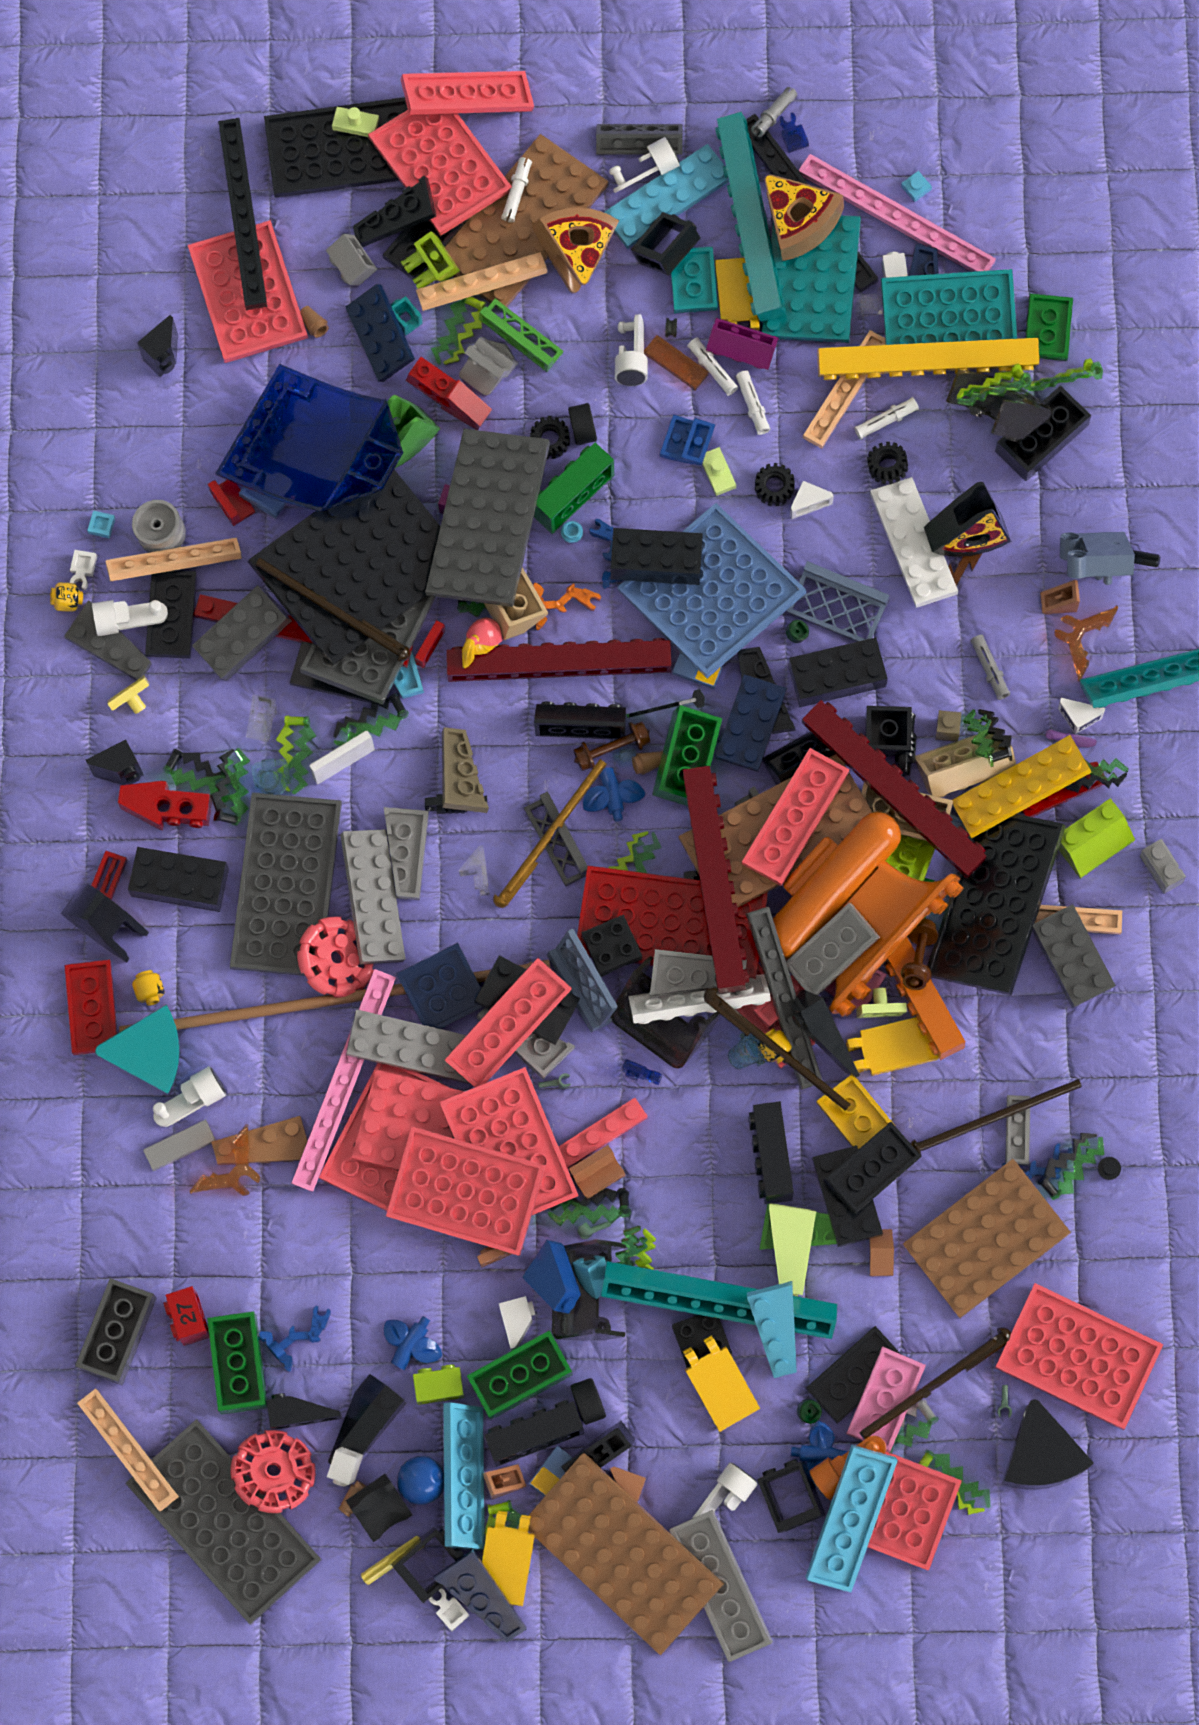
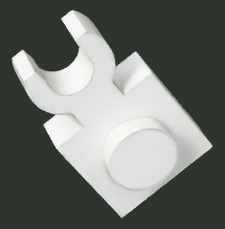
(82, 566)
(451, 1611)

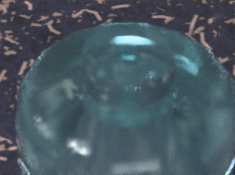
(624, 755)

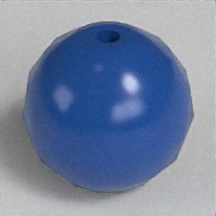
(420, 1480)

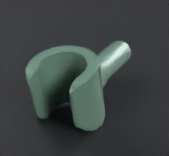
(557, 1082)
(586, 1232)
(1004, 1402)

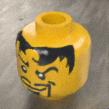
(66, 597)
(148, 987)
(778, 1037)

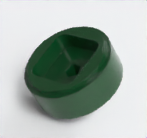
(797, 631)
(809, 1411)

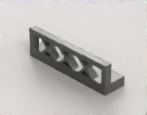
(636, 137)
(565, 836)

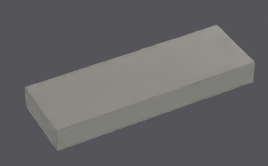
(1017, 1133)
(179, 1145)

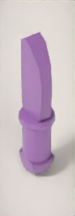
(1080, 741)

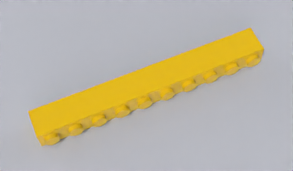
(927, 357)

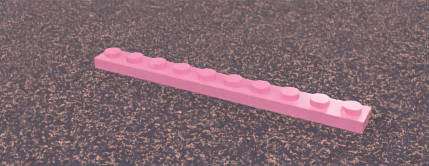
(896, 215)
(338, 1091)

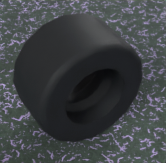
(582, 424)
(588, 1401)

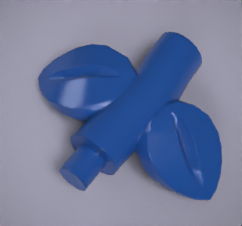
(612, 794)
(411, 1342)
(821, 1442)

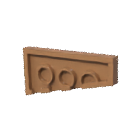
(267, 1144)

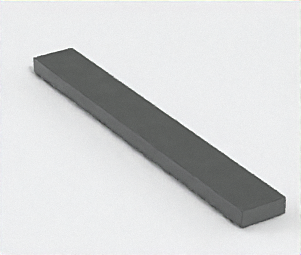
(781, 989)

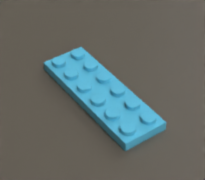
(670, 193)
(464, 1476)
(851, 1518)

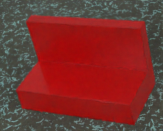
(228, 499)

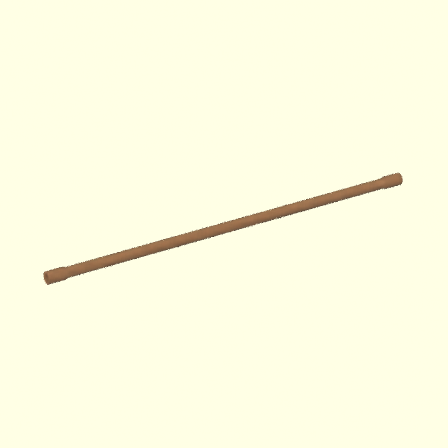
(292, 1006)

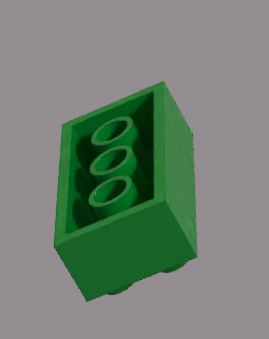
(573, 487)
(687, 746)
(237, 1363)
(519, 1375)

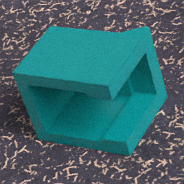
(402, 306)

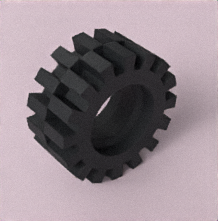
(556, 426)
(774, 472)
(887, 473)

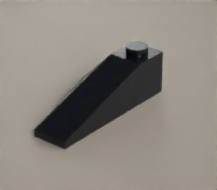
(816, 1021)
(368, 1416)

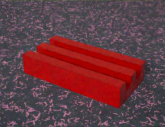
(430, 644)
(123, 860)

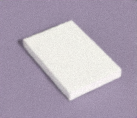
(342, 757)

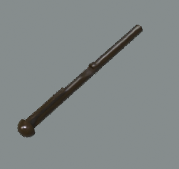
(363, 627)
(747, 1027)
(995, 1116)
(966, 1363)

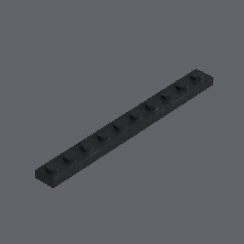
(781, 166)
(242, 214)

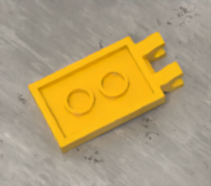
(733, 292)
(891, 1047)
(861, 1119)
(720, 1385)
(509, 1556)

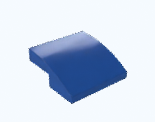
(687, 440)

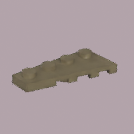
(459, 774)

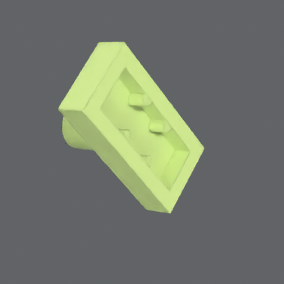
(354, 121)
(718, 472)
(881, 1007)

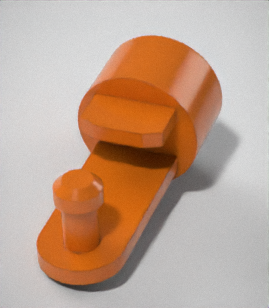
(828, 1472)

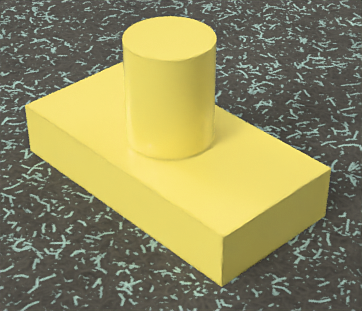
(130, 695)

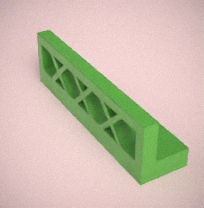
(518, 339)

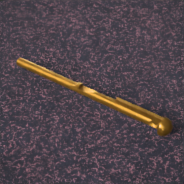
(529, 864)

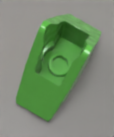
(413, 427)

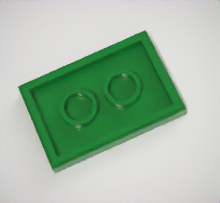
(1051, 323)

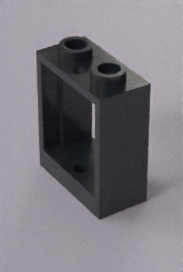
(675, 252)
(797, 1520)
(398, 1565)

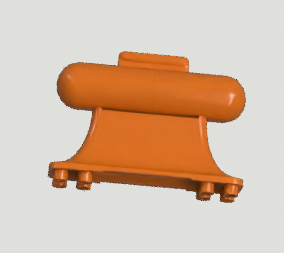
(861, 876)

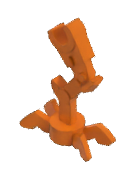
(581, 595)

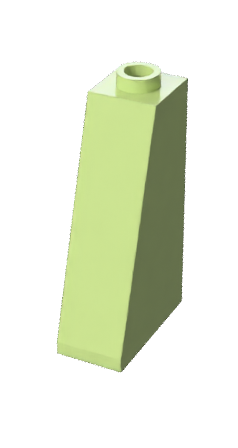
(792, 1242)

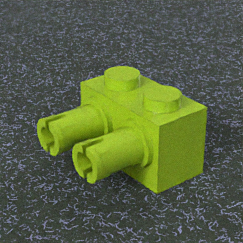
(439, 262)

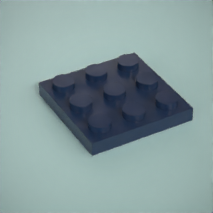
(441, 987)

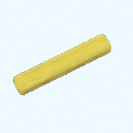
(384, 1565)

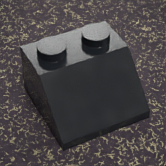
(160, 347)
(889, 729)
(116, 764)

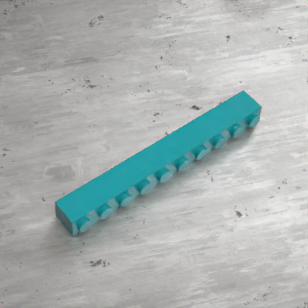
(751, 217)
(707, 1298)

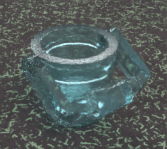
(271, 779)
(746, 1052)

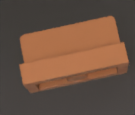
(597, 1172)

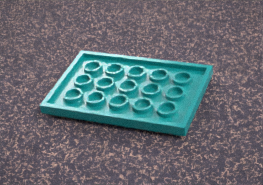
(818, 287)
(949, 307)

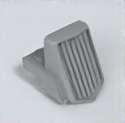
(487, 365)

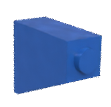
(553, 1277)

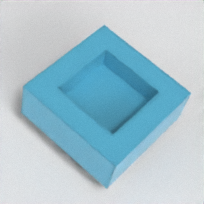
(916, 186)
(101, 524)

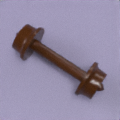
(639, 735)
(916, 974)

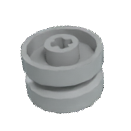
(158, 526)

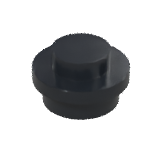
(1109, 1168)

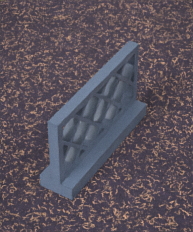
(850, 588)
(579, 972)

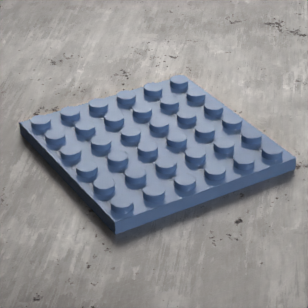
(736, 598)

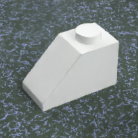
(517, 1319)

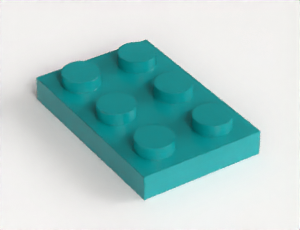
(695, 282)

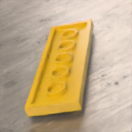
(1021, 786)

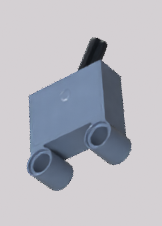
(1102, 555)

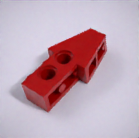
(450, 394)
(146, 798)

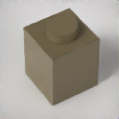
(948, 726)

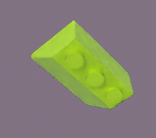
(1095, 838)

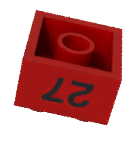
(187, 1315)

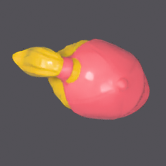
(480, 639)

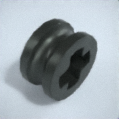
(671, 327)

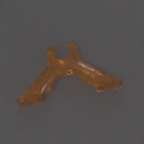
(1080, 628)
(241, 1168)

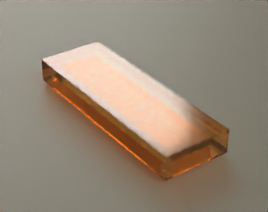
(676, 362)

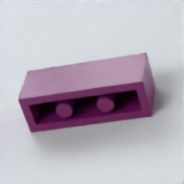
(742, 344)

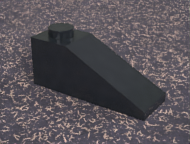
(293, 1412)
(606, 1446)

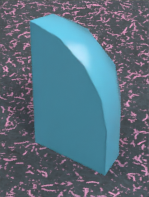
(591, 1274)

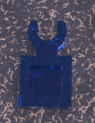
(793, 135)
(634, 1071)

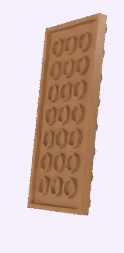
(553, 184)
(747, 819)
(622, 1554)

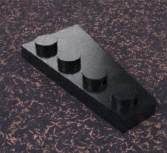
(398, 214)
(754, 665)

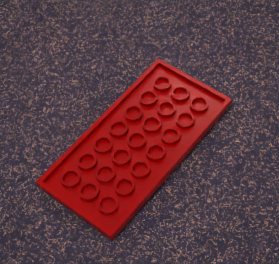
(660, 912)

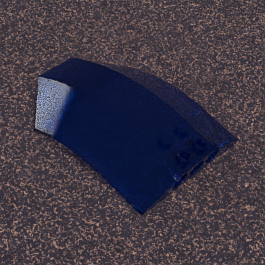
(313, 443)

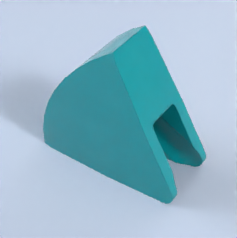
(146, 1049)

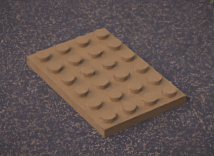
(986, 1238)

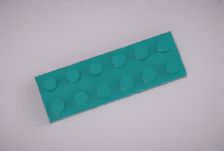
(1142, 679)

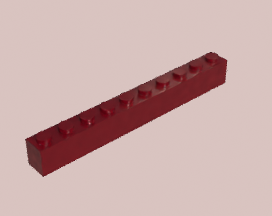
(562, 660)
(894, 789)
(714, 880)

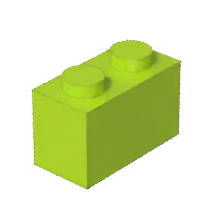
(438, 1385)

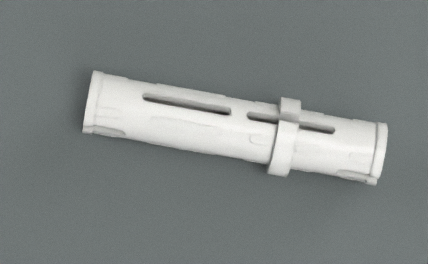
(518, 180)
(707, 359)
(756, 411)
(894, 414)

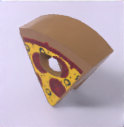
(801, 214)
(575, 242)

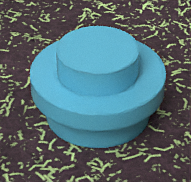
(571, 532)

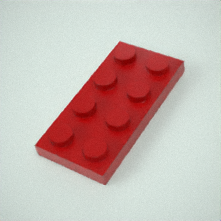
(90, 1005)

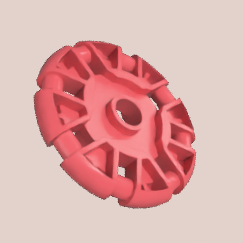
(322, 959)
(268, 1484)

